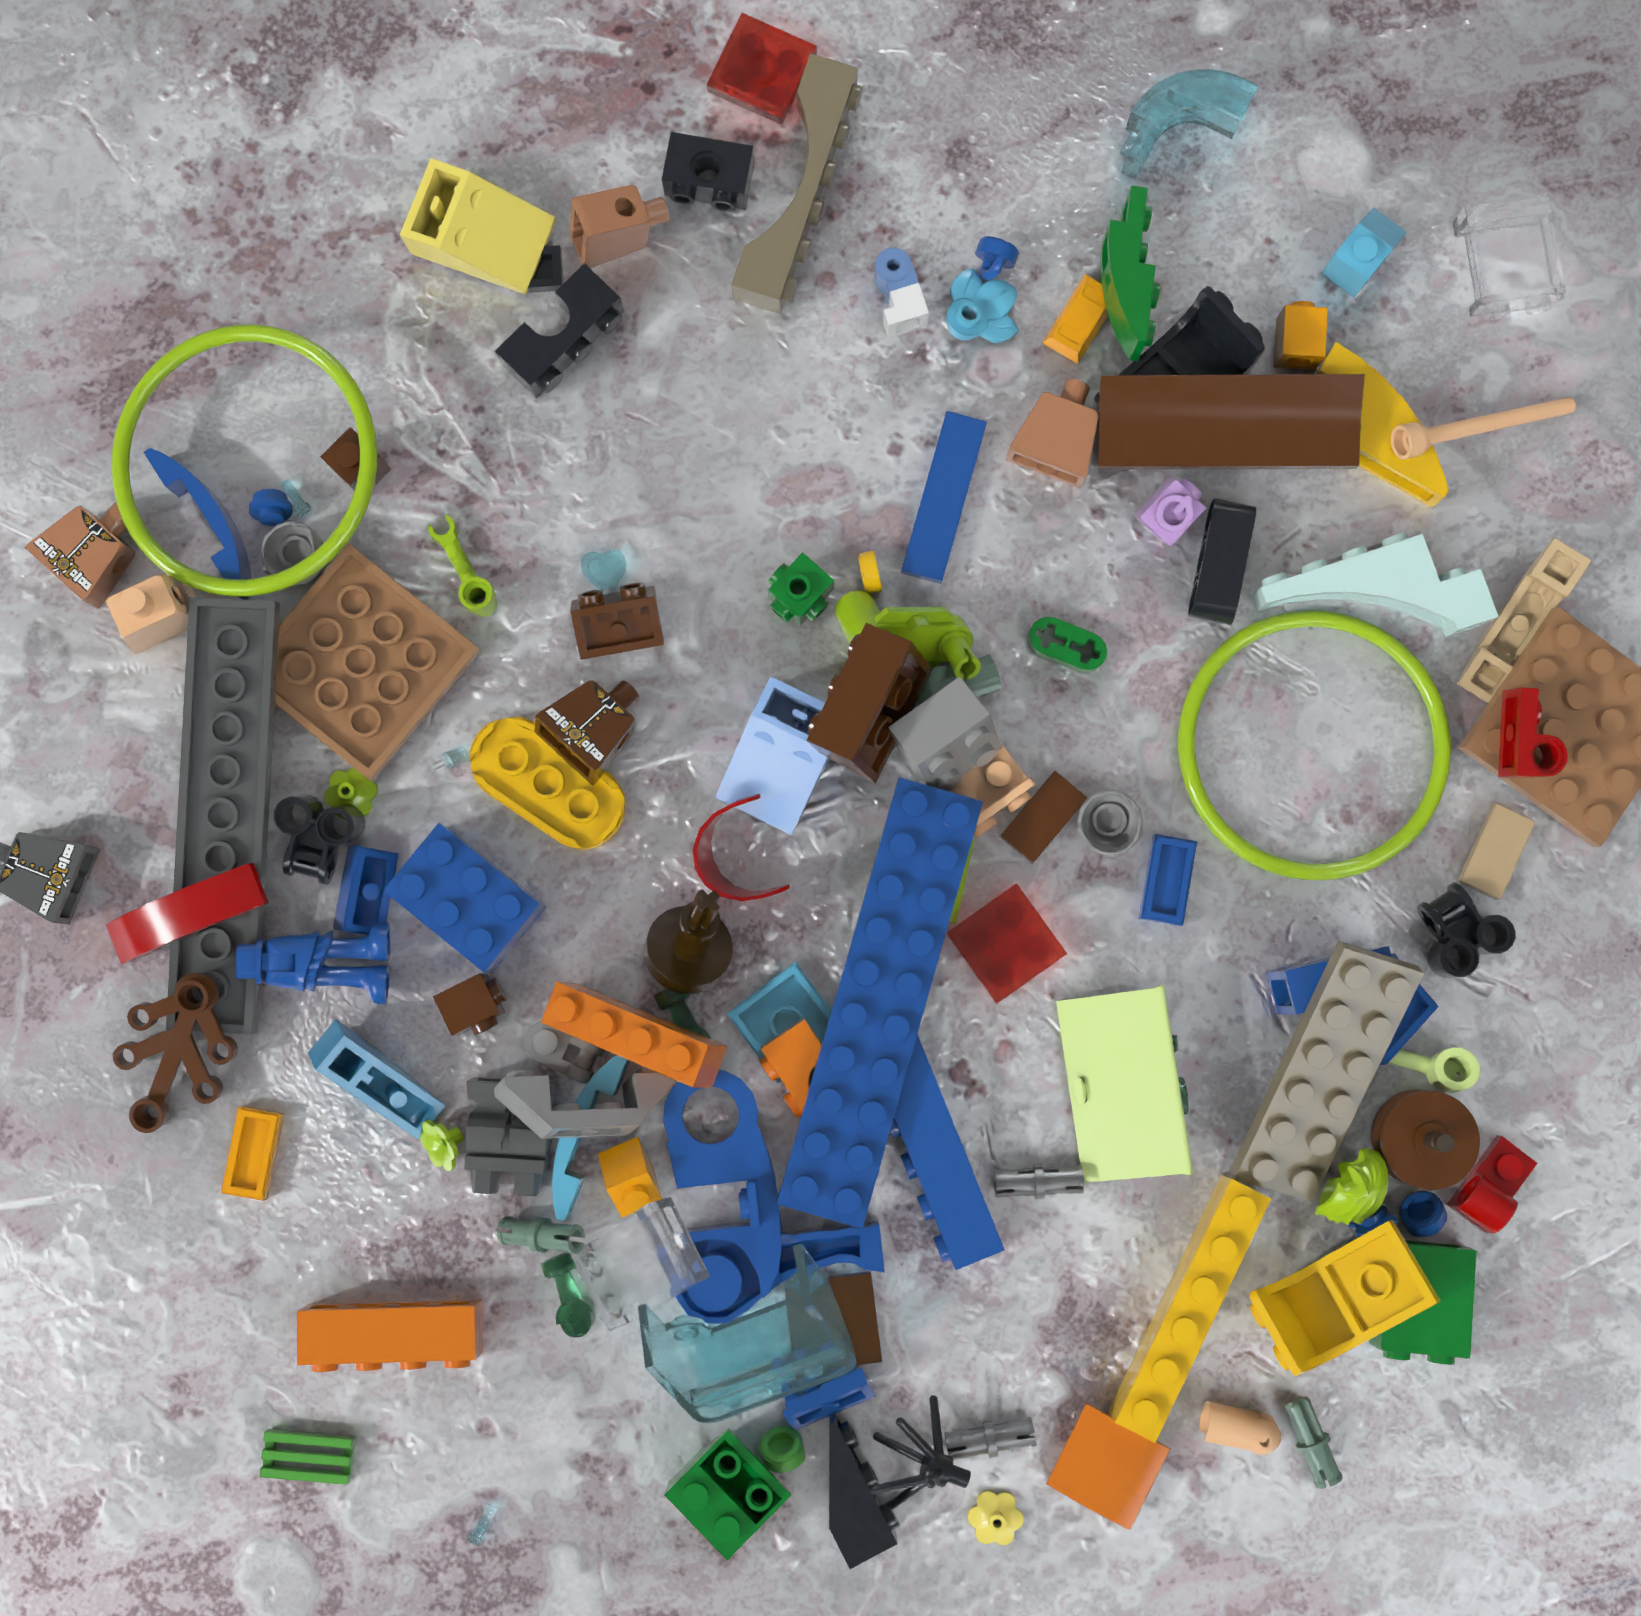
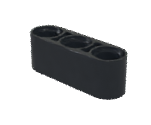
(1222, 561)

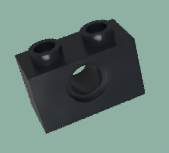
(691, 155)

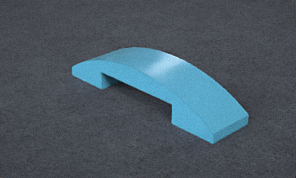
(567, 1183)

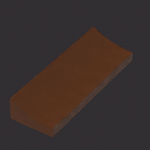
(1230, 421)

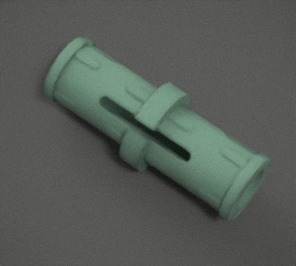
(541, 1234)

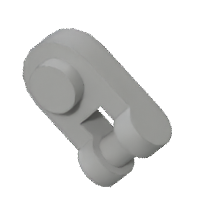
(550, 1047)

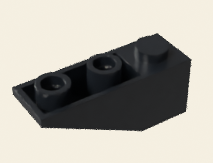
(855, 1515)

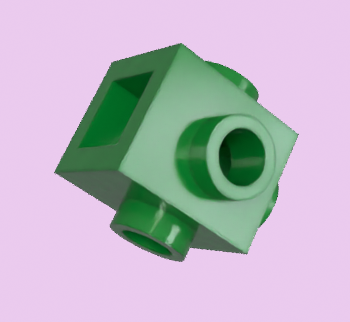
(803, 576)

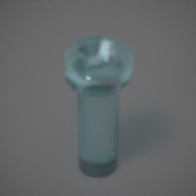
(302, 508)
(477, 1536)

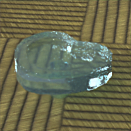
(605, 569)

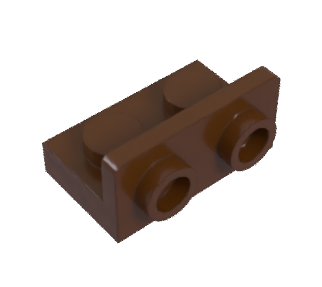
(616, 621)

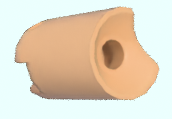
(1239, 1428)

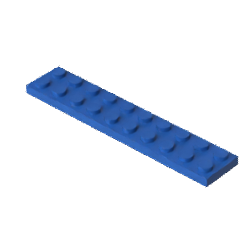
(879, 1003)

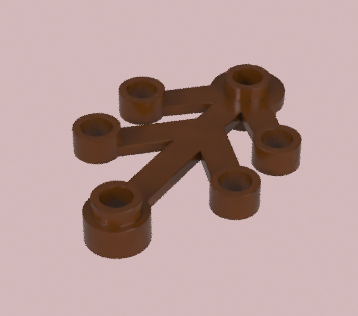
(177, 1047)

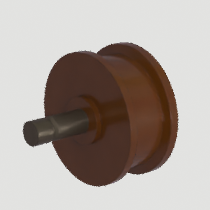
(1426, 1138)

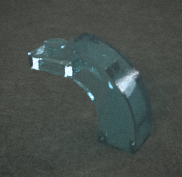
(1189, 97)

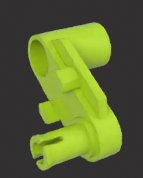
(931, 629)

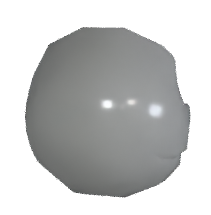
(288, 545)
(1110, 822)

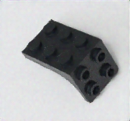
(1203, 342)

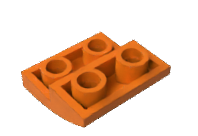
(1107, 1467)

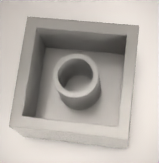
(946, 736)

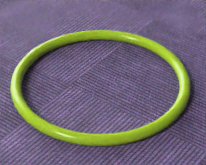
(133, 410)
(1403, 657)

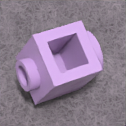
(1171, 509)

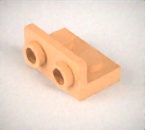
(998, 786)

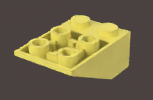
(476, 227)

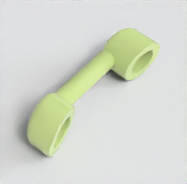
(1443, 1067)

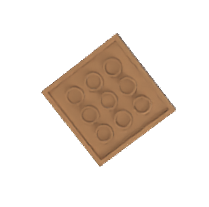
(365, 662)
(1592, 706)

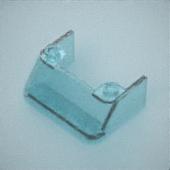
(753, 1356)

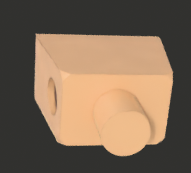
(151, 612)

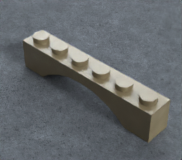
(769, 262)

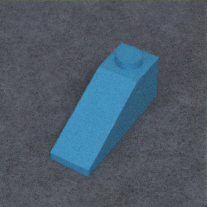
(374, 1078)

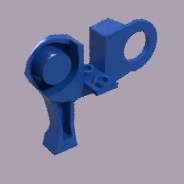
(751, 1255)

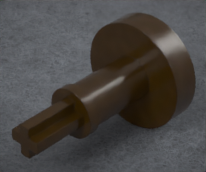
(689, 946)

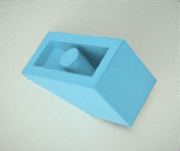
(1363, 252)

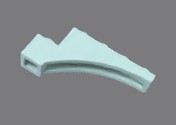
(1392, 577)

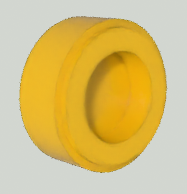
(869, 572)

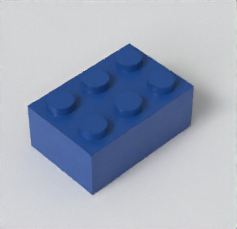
(464, 898)

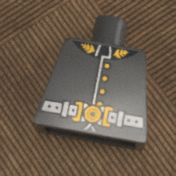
(46, 874)

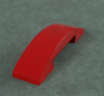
(186, 912)

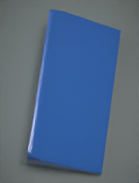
(361, 891)

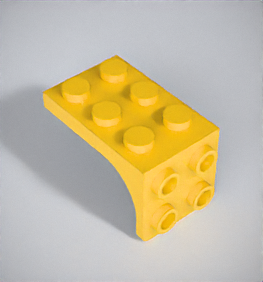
(1343, 1299)

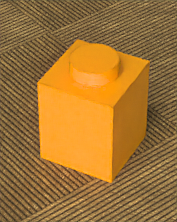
(1300, 336)
(629, 1176)

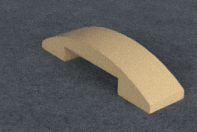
(1539, 591)

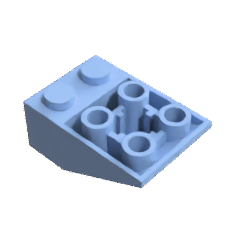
(776, 758)

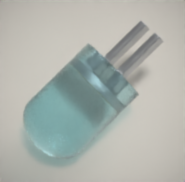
(453, 757)

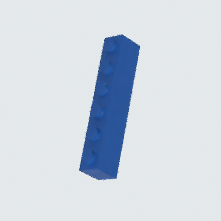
(942, 1168)

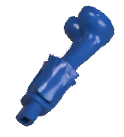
(300, 961)

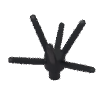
(935, 1466)

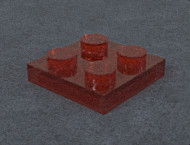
(760, 68)
(1006, 943)

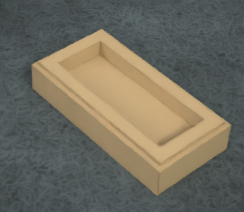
(1496, 851)

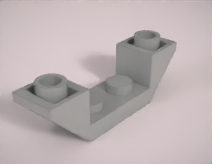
(530, 1101)

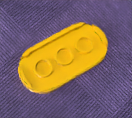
(543, 788)

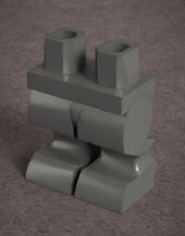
(500, 1145)

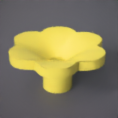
(993, 1507)

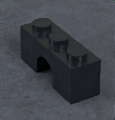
(540, 359)

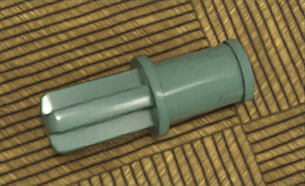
(1313, 1442)

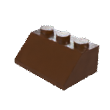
(866, 698)

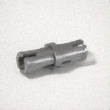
(1038, 1181)
(990, 1438)

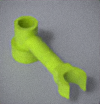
(472, 586)

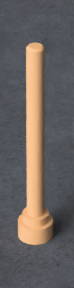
(1413, 439)

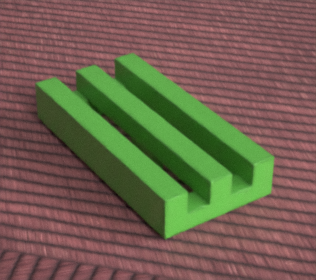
(270, 1454)

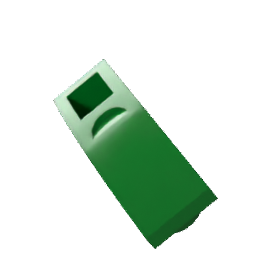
(1126, 278)

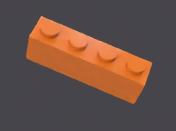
(634, 1034)
(389, 1334)

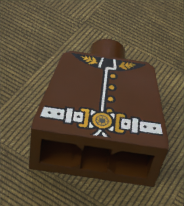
(589, 726)

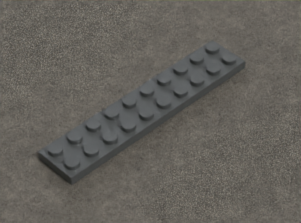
(225, 786)

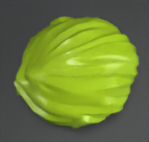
(1357, 1192)

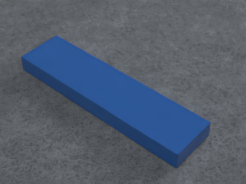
(943, 497)

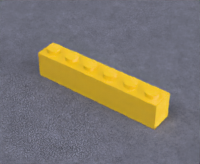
(1188, 1308)

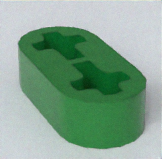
(1071, 636)

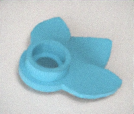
(983, 303)

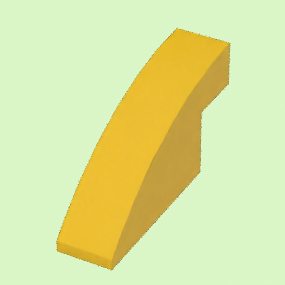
(1381, 412)

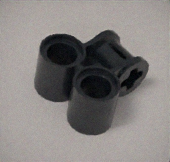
(315, 843)
(1461, 929)

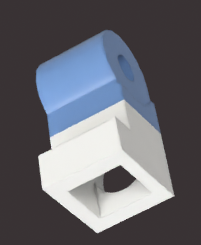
(899, 283)

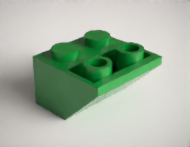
(726, 1493)

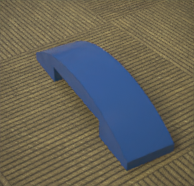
(233, 559)

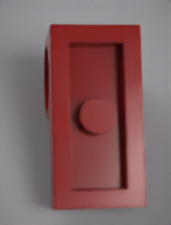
(1518, 738)
(1489, 1188)

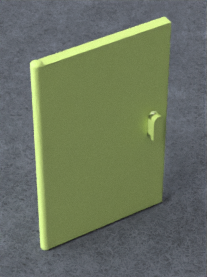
(1130, 1082)

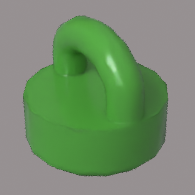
(782, 1449)

